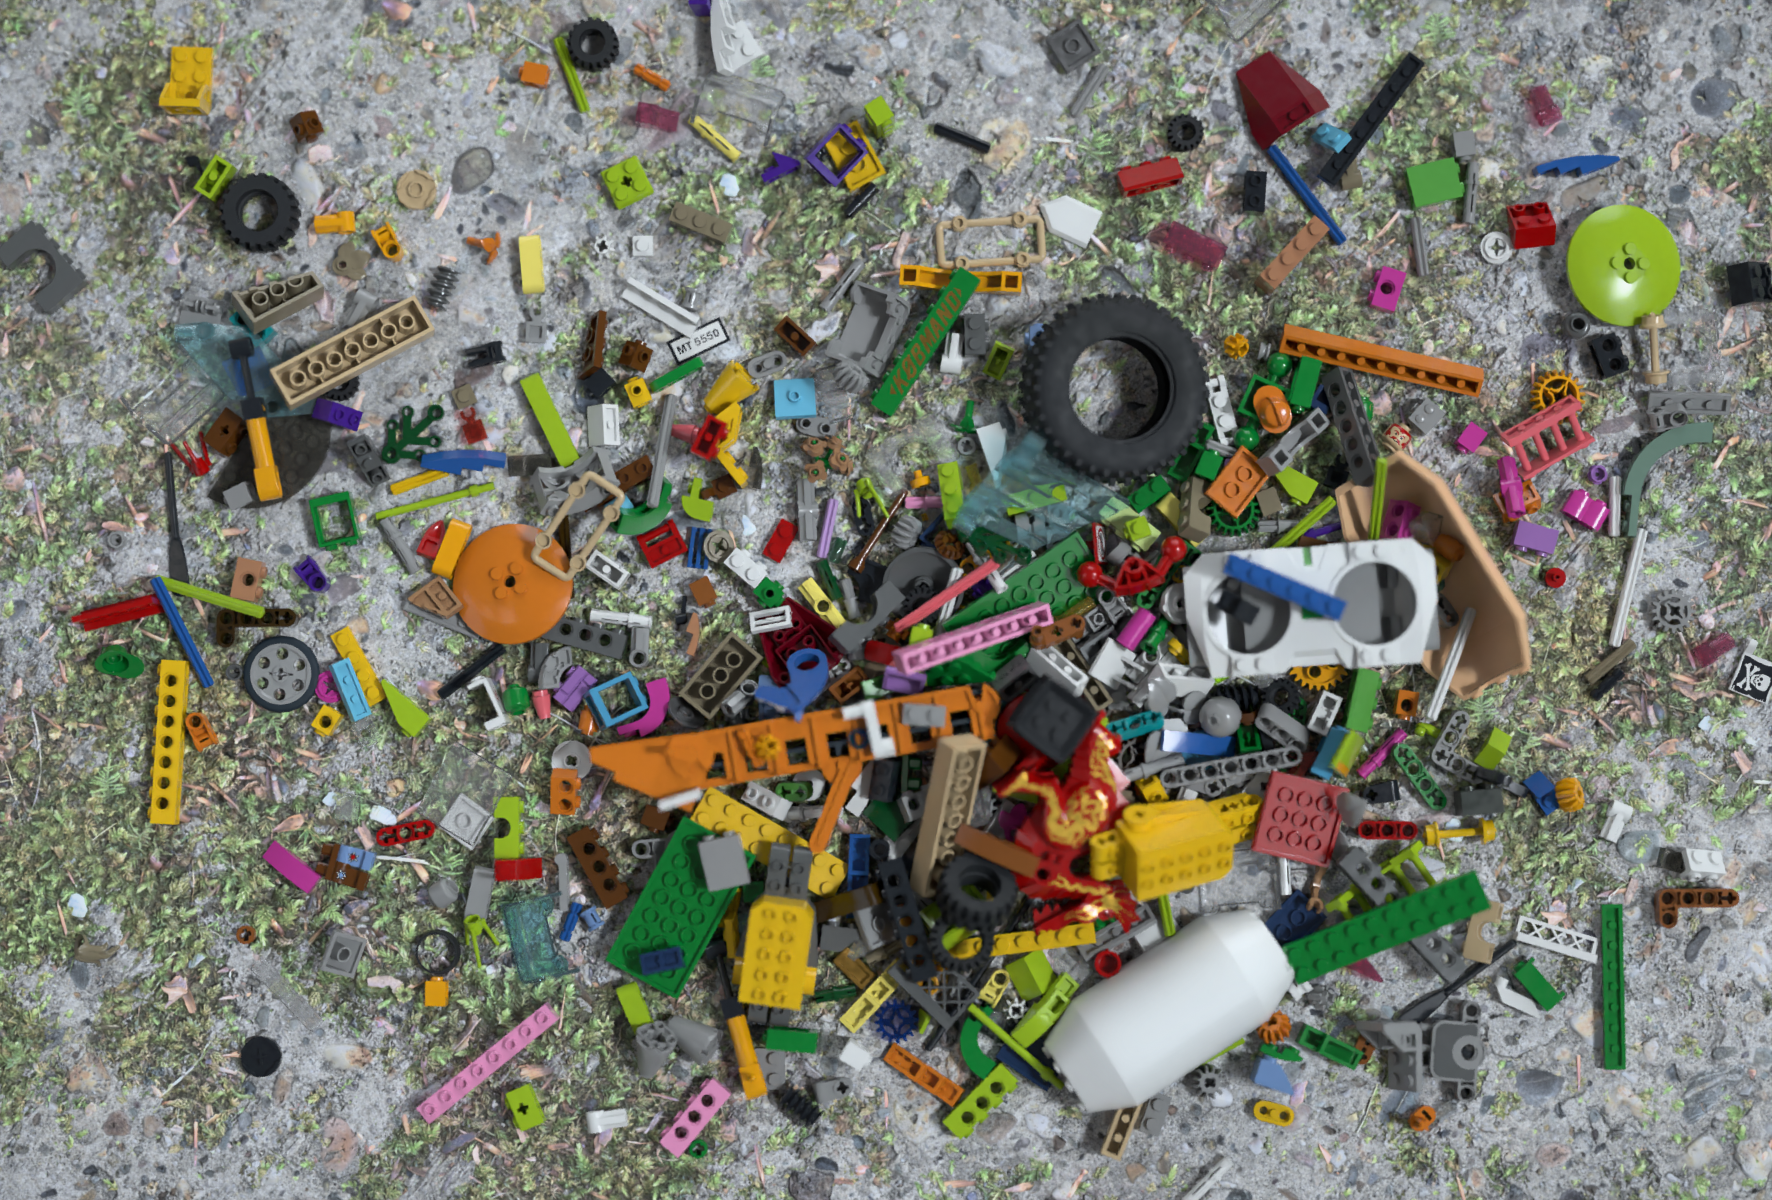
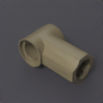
(1351, 178)

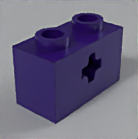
(337, 414)

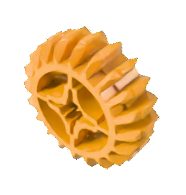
(1550, 392)

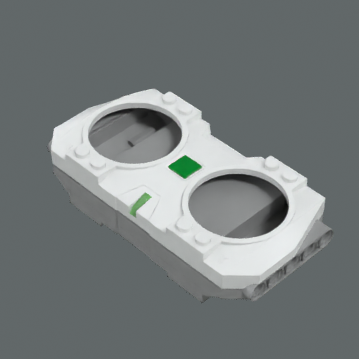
(1385, 621)

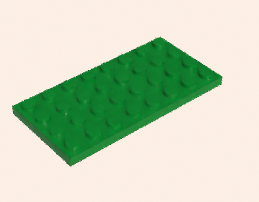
(1046, 579)
(674, 911)

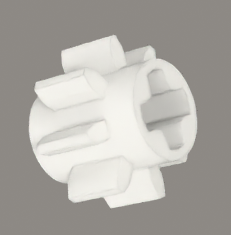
(606, 252)
(1016, 1003)

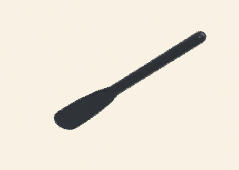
(177, 560)
(1426, 1007)

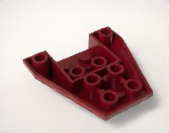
(1276, 98)
(806, 632)

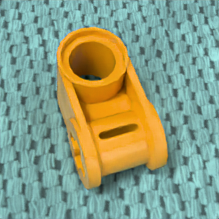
(387, 239)

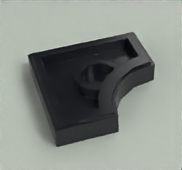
(869, 579)

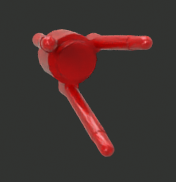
(199, 466)

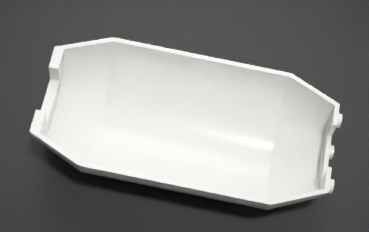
(1169, 1010)

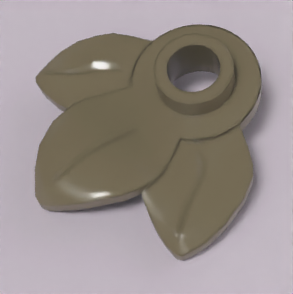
(354, 261)

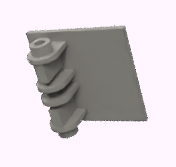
(201, 309)

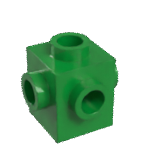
(766, 586)

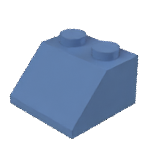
(1270, 1074)

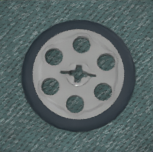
(266, 697)

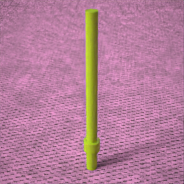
(473, 491)
(1045, 1072)

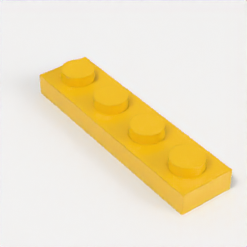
(369, 682)

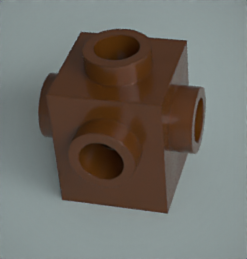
(306, 126)
(636, 355)

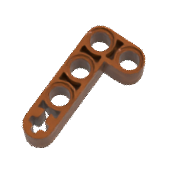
(1696, 901)

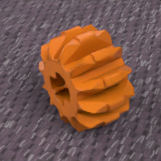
(1275, 1028)

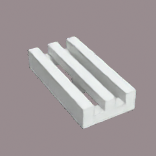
(769, 612)
(680, 799)

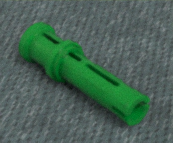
(1156, 635)

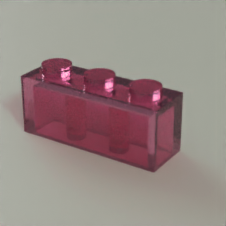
(1194, 247)

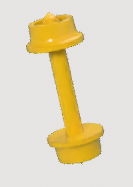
(1433, 835)

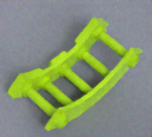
(1393, 865)

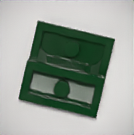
(888, 817)

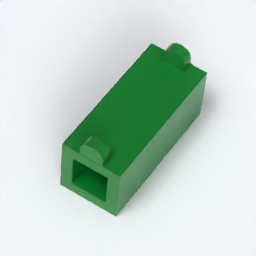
(1536, 984)

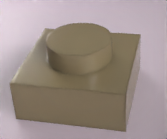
(464, 396)

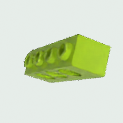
(982, 1089)

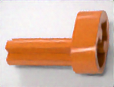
(1418, 1121)

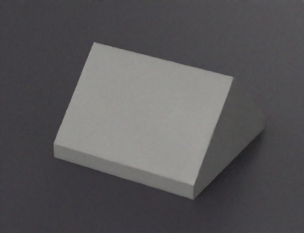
(343, 953)

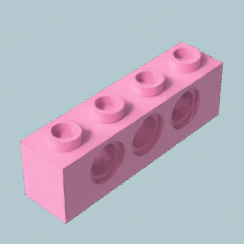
(677, 1144)

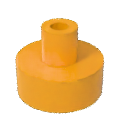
(919, 480)

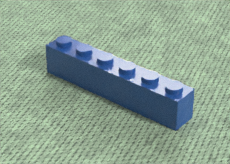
(1284, 587)

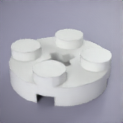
(1169, 604)
(572, 748)

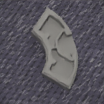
(553, 668)

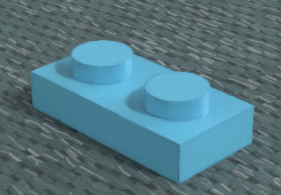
(1331, 137)

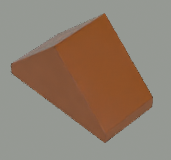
(848, 685)

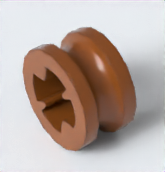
(251, 938)

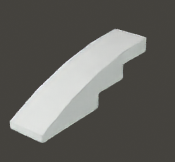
(721, 29)

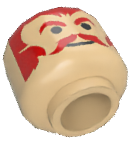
(1396, 437)

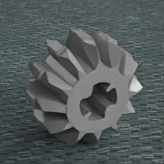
(849, 376)
(906, 532)
(1210, 1074)

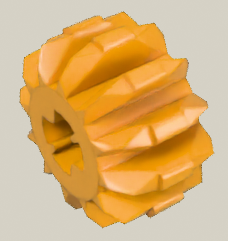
(1569, 794)

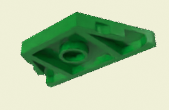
(957, 671)

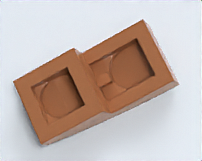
(693, 628)

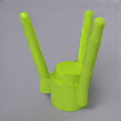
(866, 490)
(473, 926)

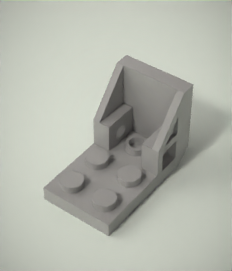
(1403, 1047)

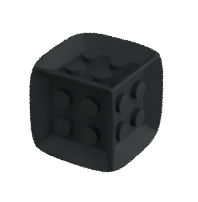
(1052, 718)

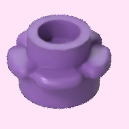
(1602, 474)

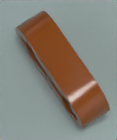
(1360, 1042)

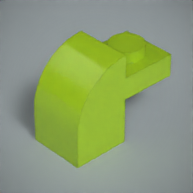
(694, 506)

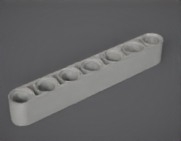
(1239, 761)

